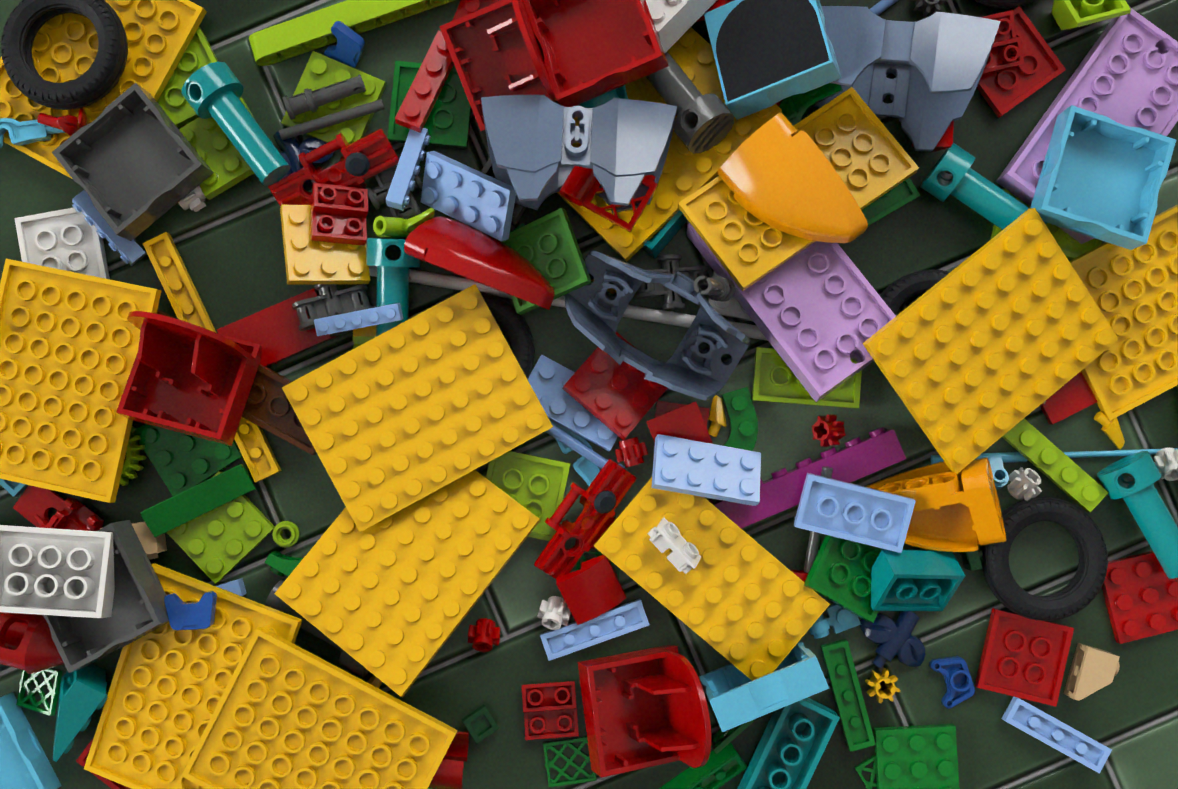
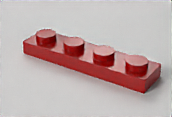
(426, 86)

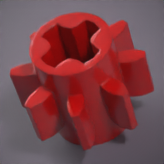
(828, 430)
(631, 452)
(483, 635)

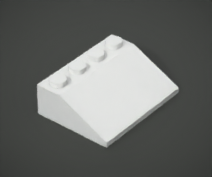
(56, 572)

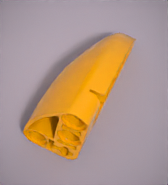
(792, 185)
(950, 508)

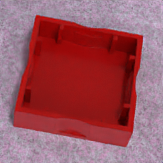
(594, 45)

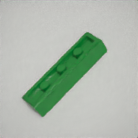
(198, 500)
(715, 773)

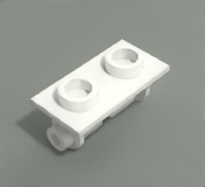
(683, 554)

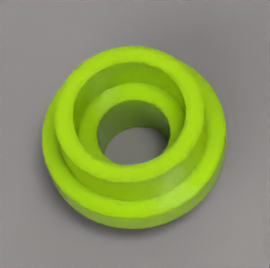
(278, 536)

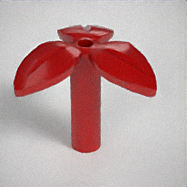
(67, 123)

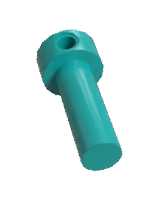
(216, 94)
(971, 188)
(391, 277)
(1145, 505)

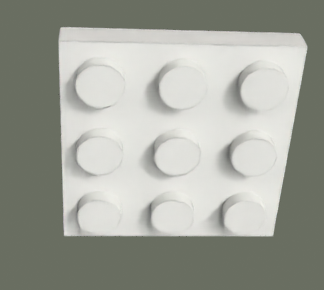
(62, 242)

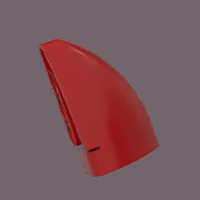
(478, 258)

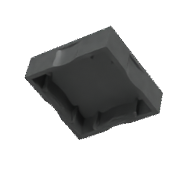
(132, 162)
(135, 610)

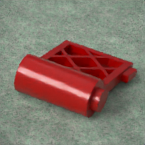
(583, 186)

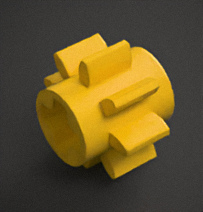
(890, 687)

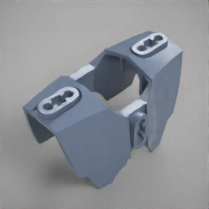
(932, 59)
(618, 140)
(690, 368)

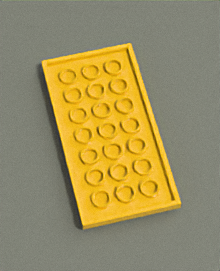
(855, 146)
(736, 594)

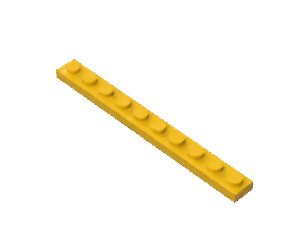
(190, 309)

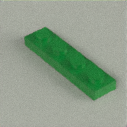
(847, 695)

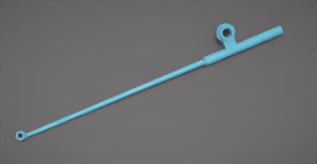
(997, 459)

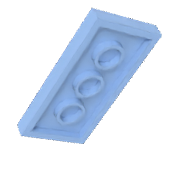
(468, 195)
(547, 382)
(706, 470)
(854, 512)

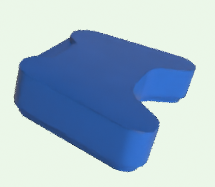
(348, 47)
(191, 615)
(956, 678)

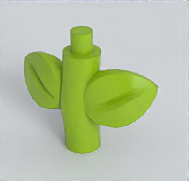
(399, 227)

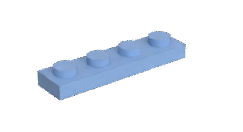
(597, 630)
(1056, 734)

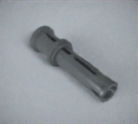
(311, 100)
(712, 285)

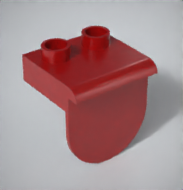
(497, 54)
(188, 378)
(644, 711)

